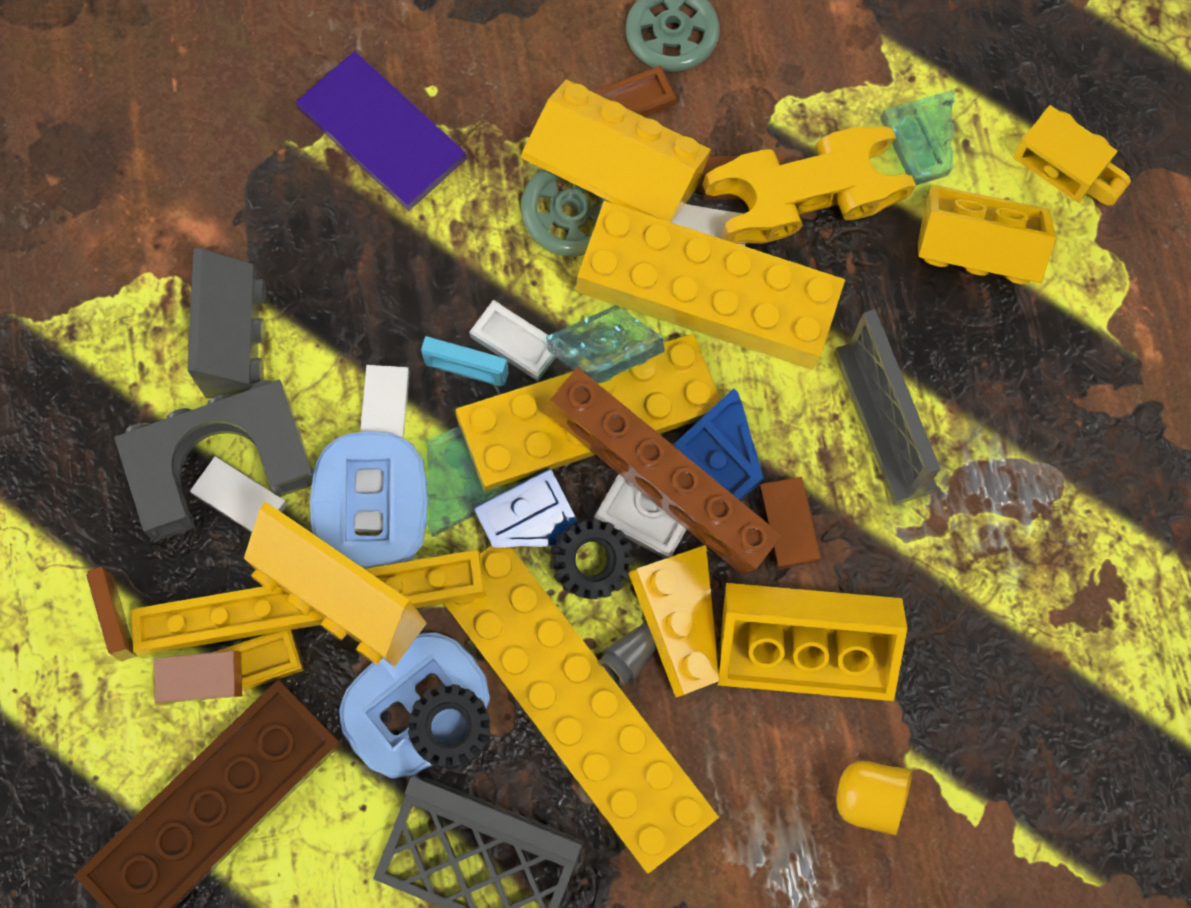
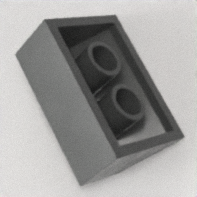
(225, 324)

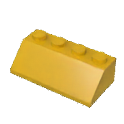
(615, 152)
(331, 586)
(811, 641)

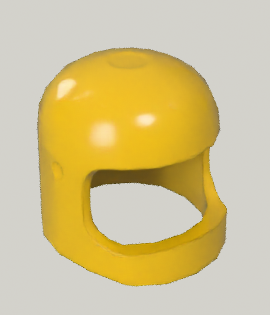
(873, 795)

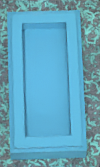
(465, 361)

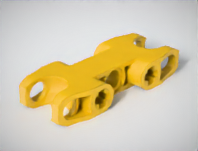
(782, 192)

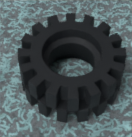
(565, 559)
(421, 726)

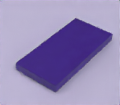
(381, 130)

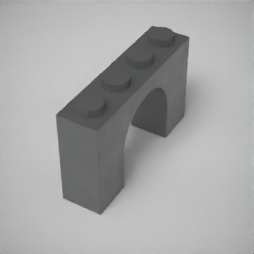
(157, 451)

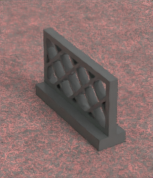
(887, 412)
(481, 818)

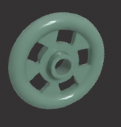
(690, 53)
(539, 223)

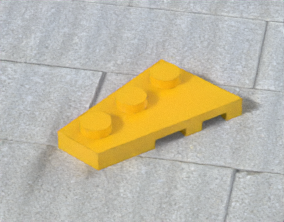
(680, 617)

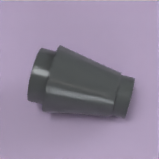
(628, 655)

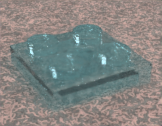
(606, 344)

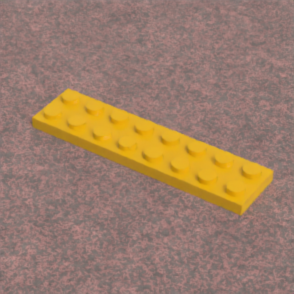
(582, 712)

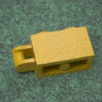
(1072, 158)

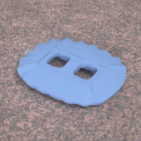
(401, 501)
(384, 685)

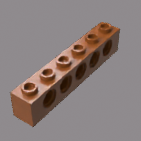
(661, 472)

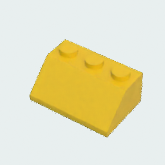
(986, 234)

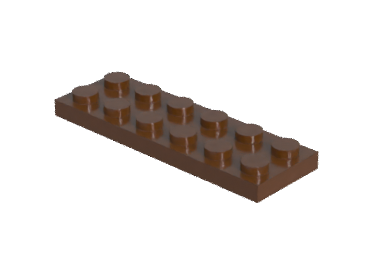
(210, 805)

